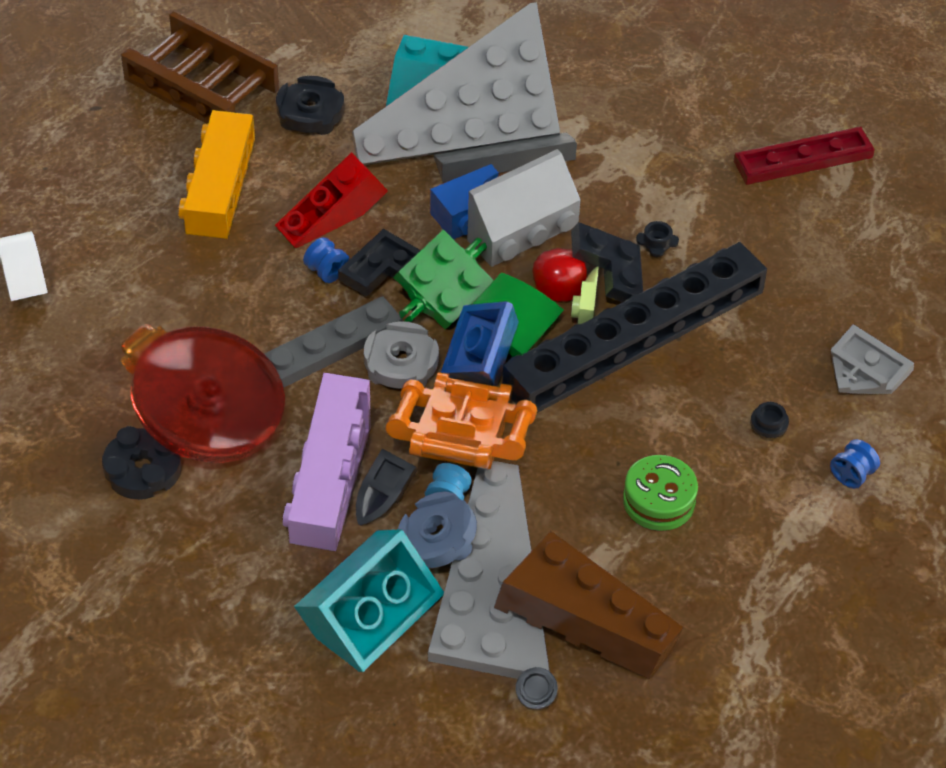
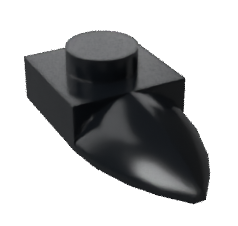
(383, 486)

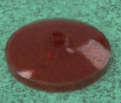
(207, 394)

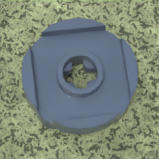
(453, 540)

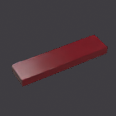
(803, 155)

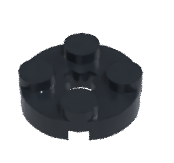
(319, 118)
(139, 483)

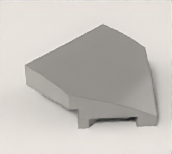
(867, 364)

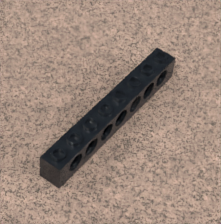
(635, 327)

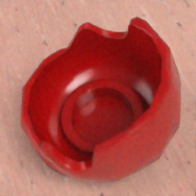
(559, 274)

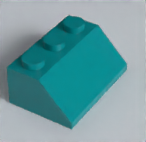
(416, 61)
(370, 598)

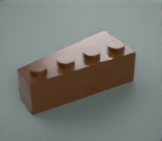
(589, 606)

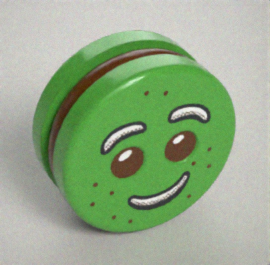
(660, 492)

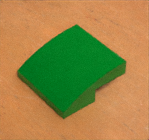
(533, 310)

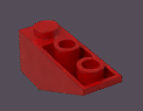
(332, 203)

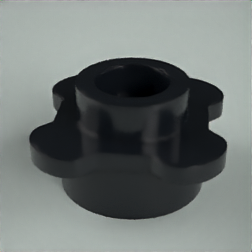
(657, 238)

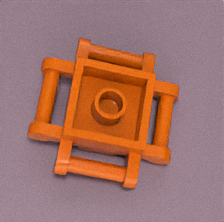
(462, 421)

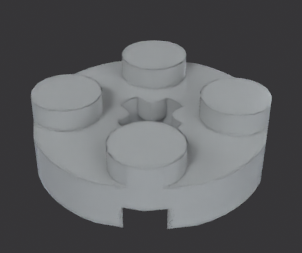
(392, 371)

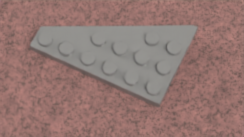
(478, 99)

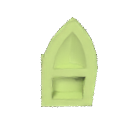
(584, 305)

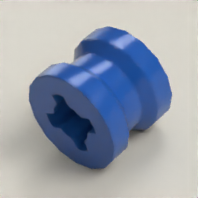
(325, 259)
(855, 463)

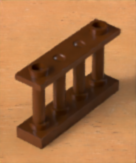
(192, 96)

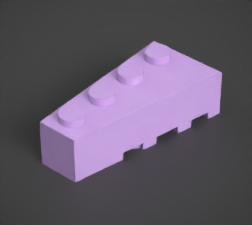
(329, 462)

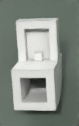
(22, 266)

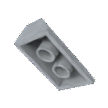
(523, 208)

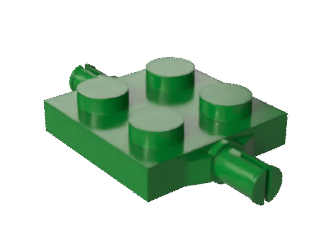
(443, 279)

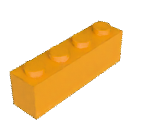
(217, 174)

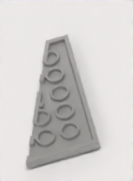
(468, 626)

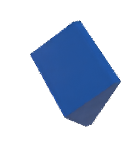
(481, 342)

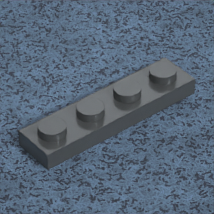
(331, 341)

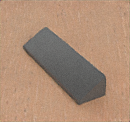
(504, 155)

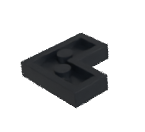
(615, 255)
(376, 261)

